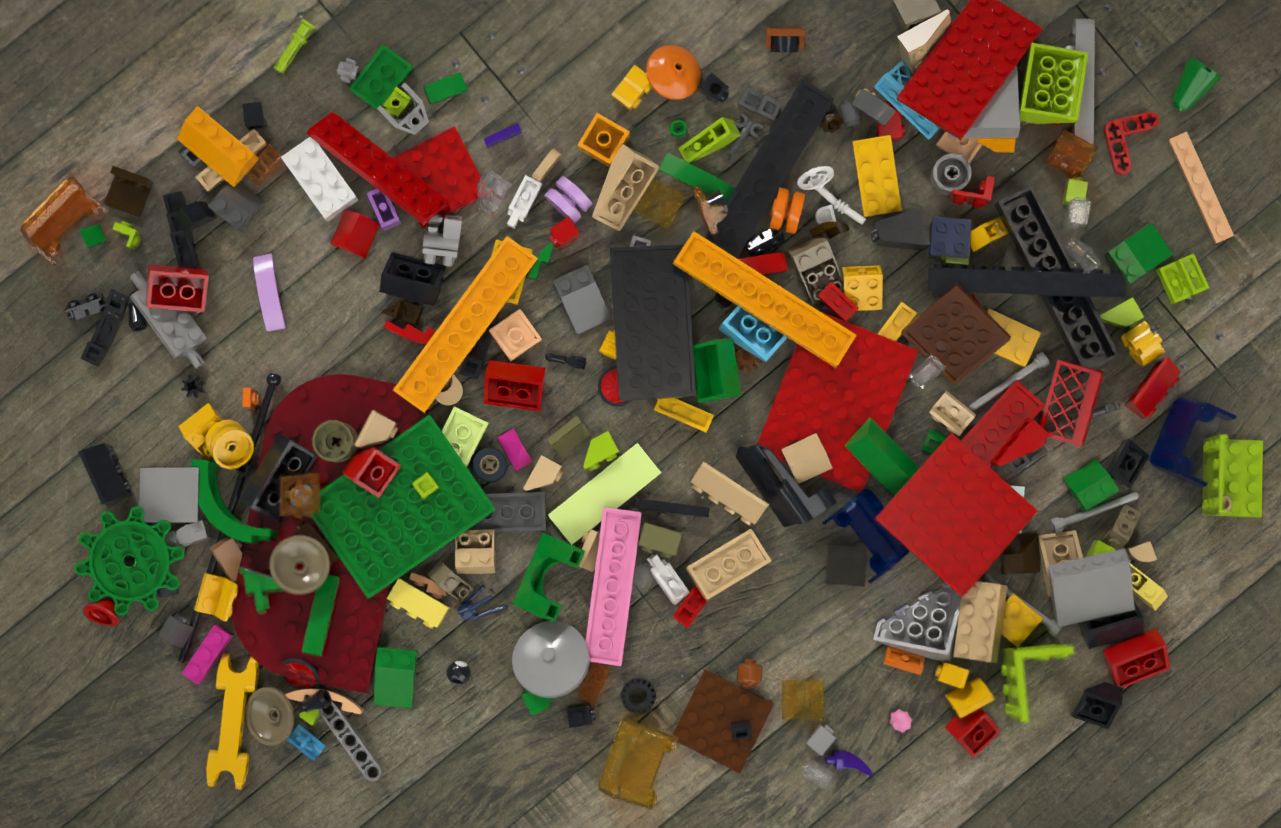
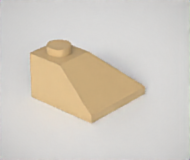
(376, 431)

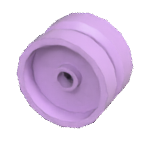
(570, 197)

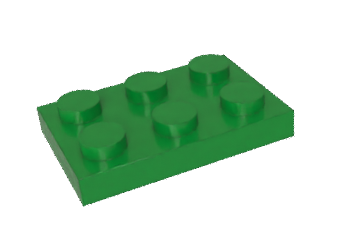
(381, 77)

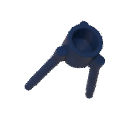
(468, 611)

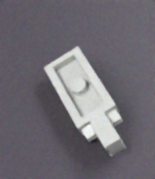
(523, 200)
(668, 579)

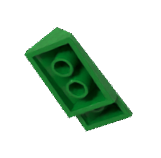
(881, 456)

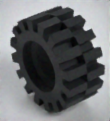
(635, 707)

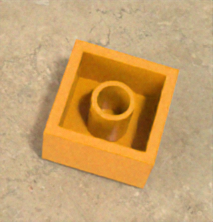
(603, 139)

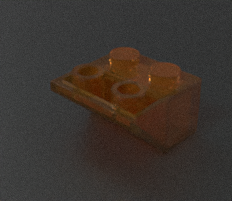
(1070, 154)

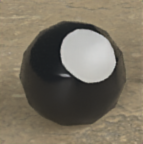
(458, 672)

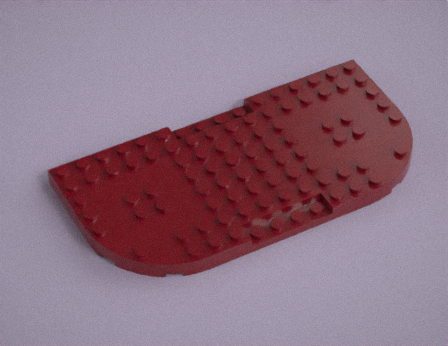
(355, 619)

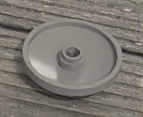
(551, 659)

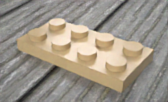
(728, 564)

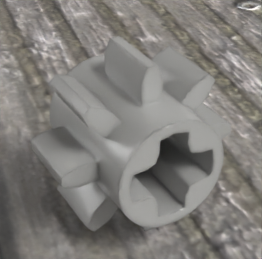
(348, 70)

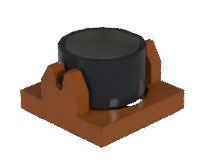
(784, 39)

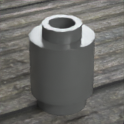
(850, 115)

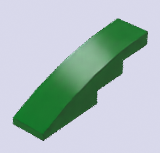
(694, 176)
(321, 616)

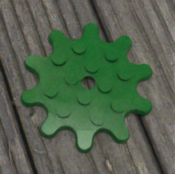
(108, 566)

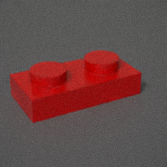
(838, 302)

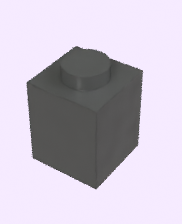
(176, 630)

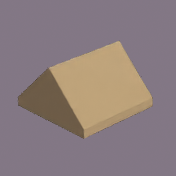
(807, 458)

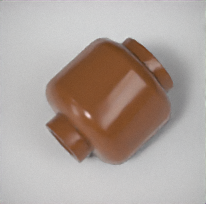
(749, 673)

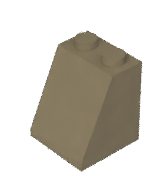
(913, 12)

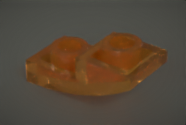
(593, 683)

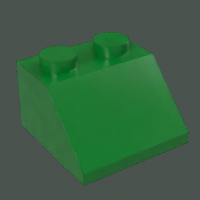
(1090, 485)

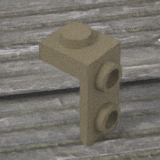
(1122, 528)

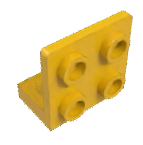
(864, 286)
(216, 596)

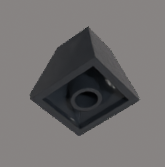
(1099, 704)

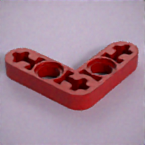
(1123, 131)

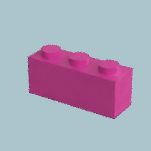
(207, 654)

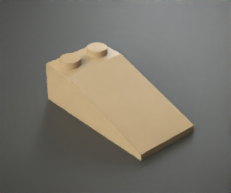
(624, 186)

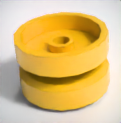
(229, 444)

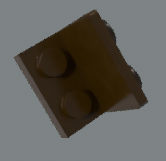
(128, 192)

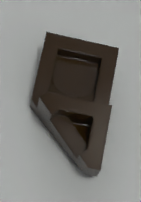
(831, 228)
(405, 312)

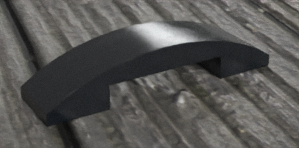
(106, 329)
(475, 359)

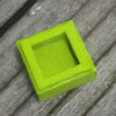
(425, 485)

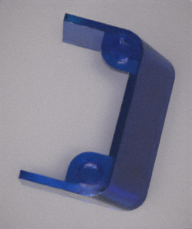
(1175, 433)
(861, 515)

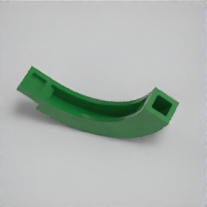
(217, 512)

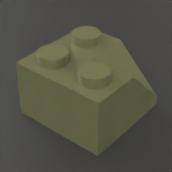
(660, 540)

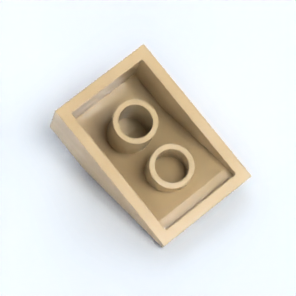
(920, 40)
(1058, 549)

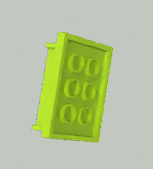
(1235, 471)
(1014, 674)

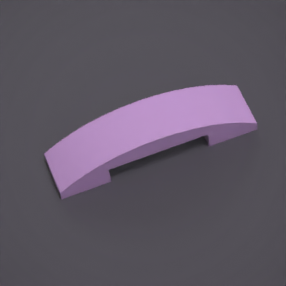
(268, 292)

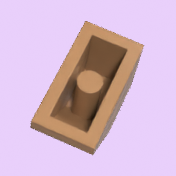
(228, 556)

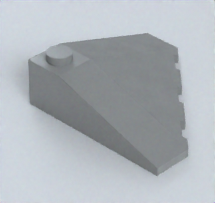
(925, 627)

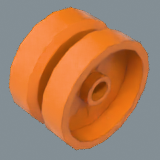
(787, 210)

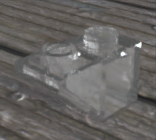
(491, 192)

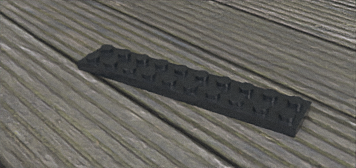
(771, 167)

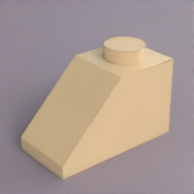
(543, 474)

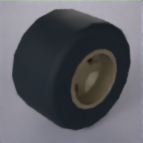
(490, 465)

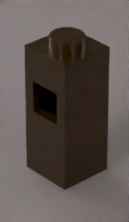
(309, 530)

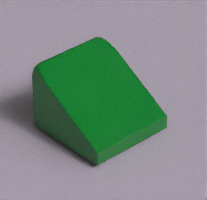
(93, 235)
(933, 441)

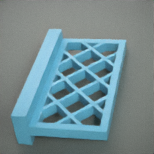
(890, 90)

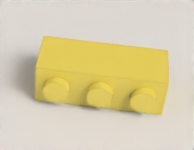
(417, 603)

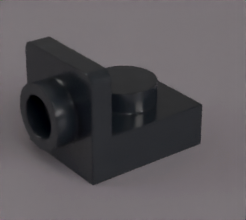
(580, 716)

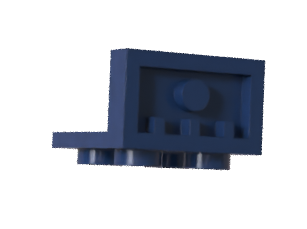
(949, 237)

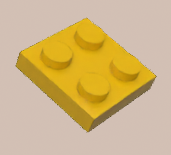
(1018, 620)

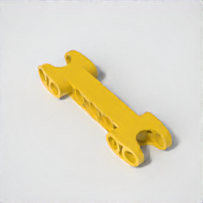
(229, 754)

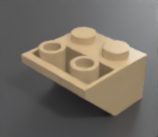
(475, 552)

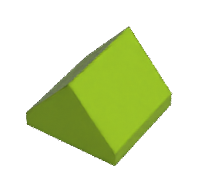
(310, 716)

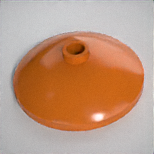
(668, 80)

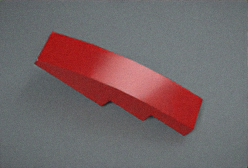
(767, 263)
(411, 333)

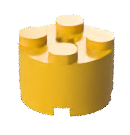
(1143, 344)

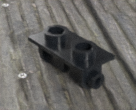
(758, 247)
(77, 308)

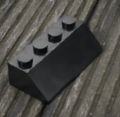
(281, 460)

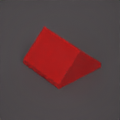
(355, 233)

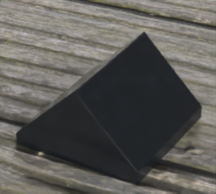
(1127, 463)

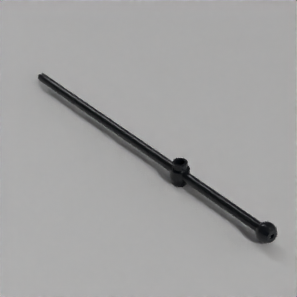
(273, 380)

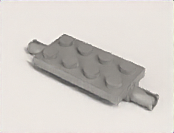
(173, 327)

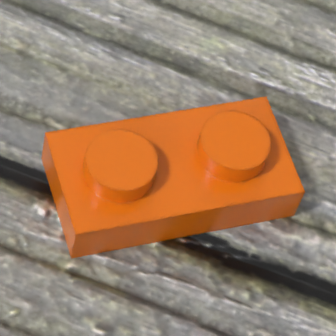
(250, 399)
(904, 660)

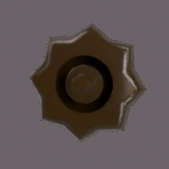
(831, 122)

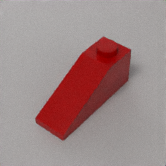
(1024, 440)

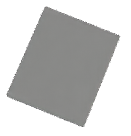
(169, 494)

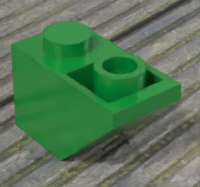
(535, 703)

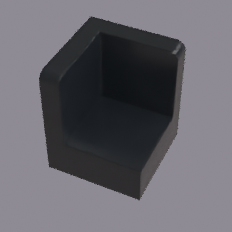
(254, 116)

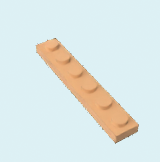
(1200, 187)

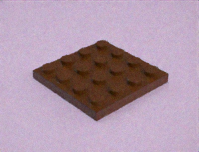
(956, 333)
(708, 718)

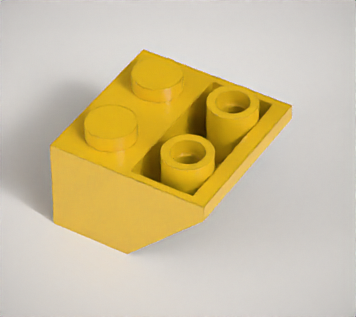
(197, 426)

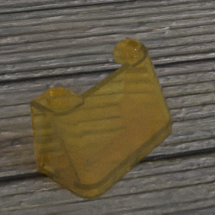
(635, 763)

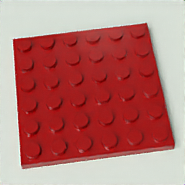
(956, 515)

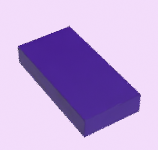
(502, 135)

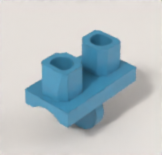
(306, 742)

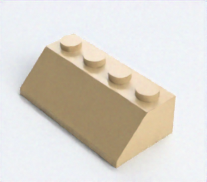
(728, 493)

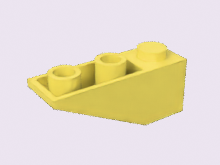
(1146, 589)

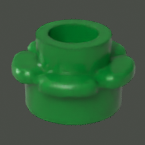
(673, 128)

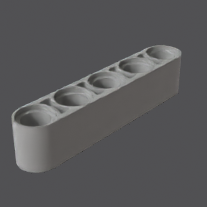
(360, 744)

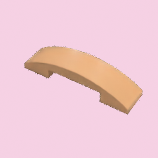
(348, 704)

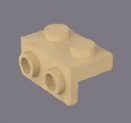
(952, 413)
(590, 546)

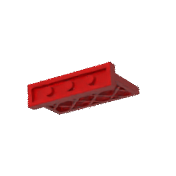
(1087, 407)

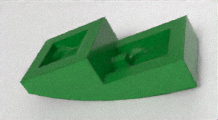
(445, 88)
(544, 257)

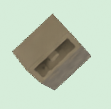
(816, 266)

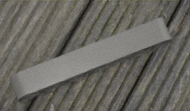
(1085, 41)

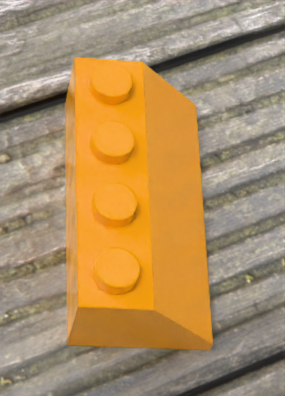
(216, 146)

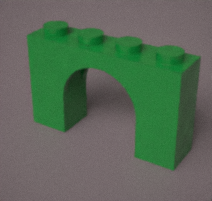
(531, 592)

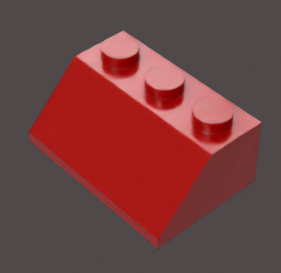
(176, 288)
(514, 385)
(1153, 388)
(1137, 658)

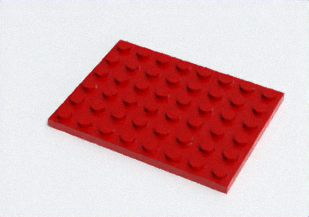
(838, 399)

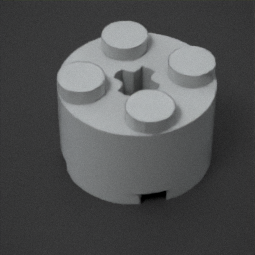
(957, 166)

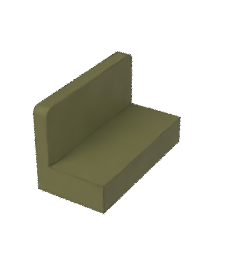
(568, 437)

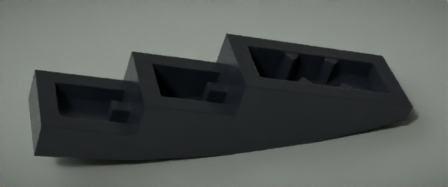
(182, 242)

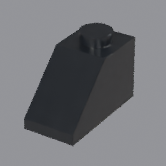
(194, 216)

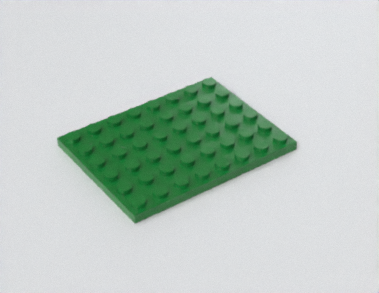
(400, 529)

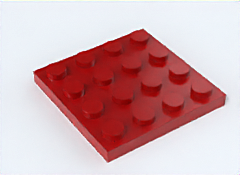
(446, 168)

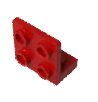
(977, 200)

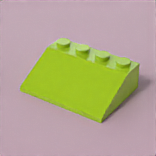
(1052, 85)

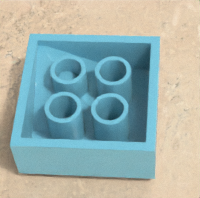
(752, 334)

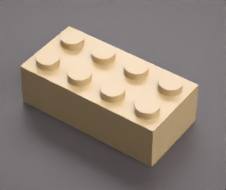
(981, 622)

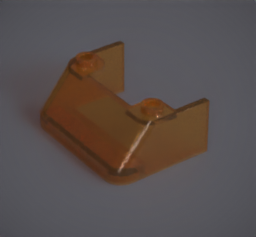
(58, 216)

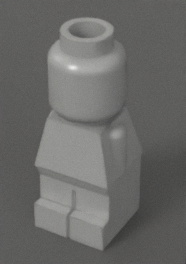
(189, 534)

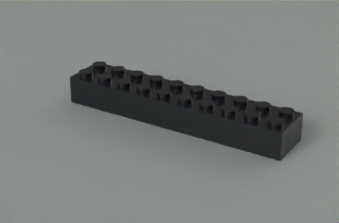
(1041, 247)
(1029, 282)

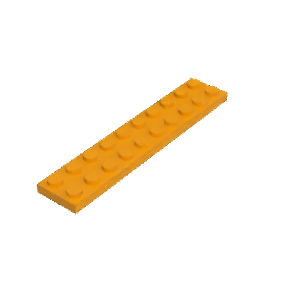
(764, 299)
(465, 324)

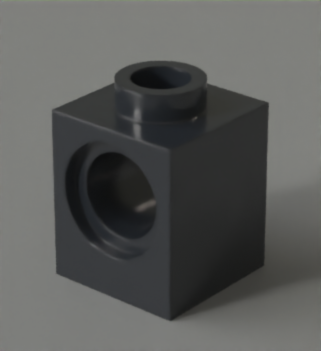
(711, 81)

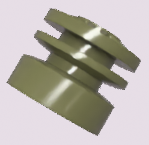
(325, 440)

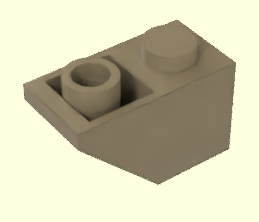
(450, 581)

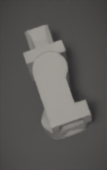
(442, 244)

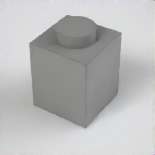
(821, 739)

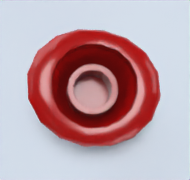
(102, 613)

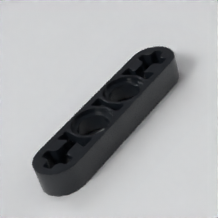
(672, 507)

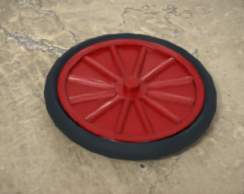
(609, 387)
(305, 667)

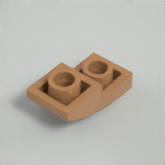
(433, 588)

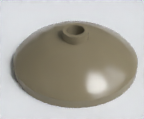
(297, 551)
(269, 716)

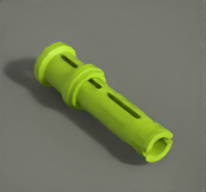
(298, 39)

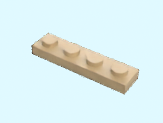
(211, 179)

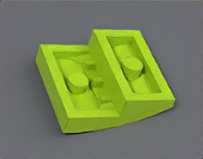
(1182, 279)

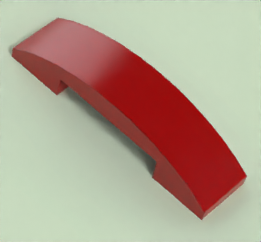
(690, 607)

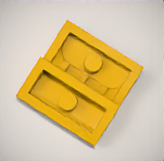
(970, 698)

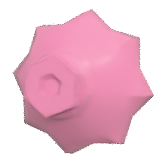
(900, 721)

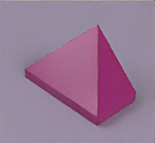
(514, 449)

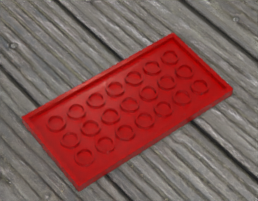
(969, 65)

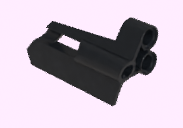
(786, 499)

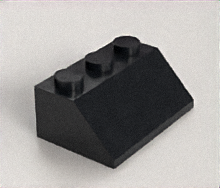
(412, 279)
(105, 474)
(1112, 628)

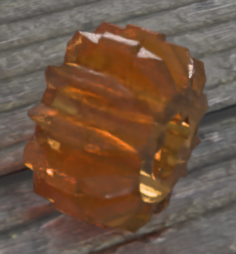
(739, 357)

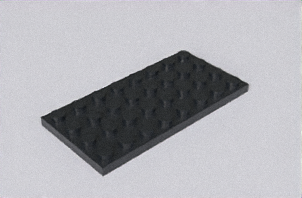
(652, 324)

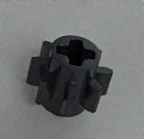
(194, 381)

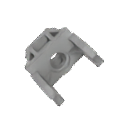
(406, 123)

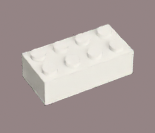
(319, 178)

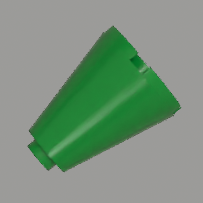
(1193, 84)

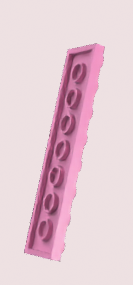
(612, 585)

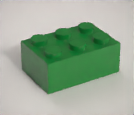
(716, 371)

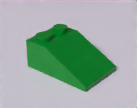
(1139, 253)
(395, 677)

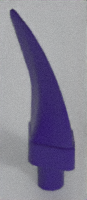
(844, 759)

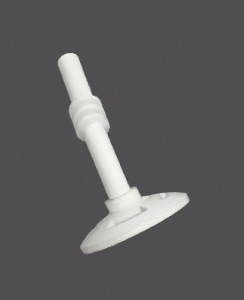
(818, 181)

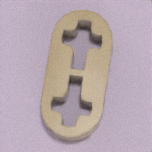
(546, 165)

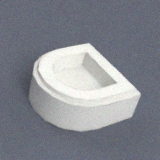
(825, 214)

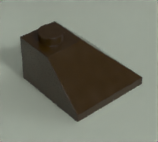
(1021, 555)

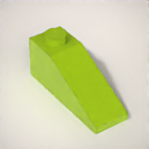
(710, 140)

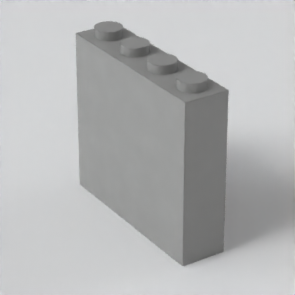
(1001, 115)
(1091, 587)

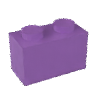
(384, 209)

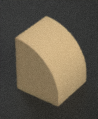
(1142, 552)

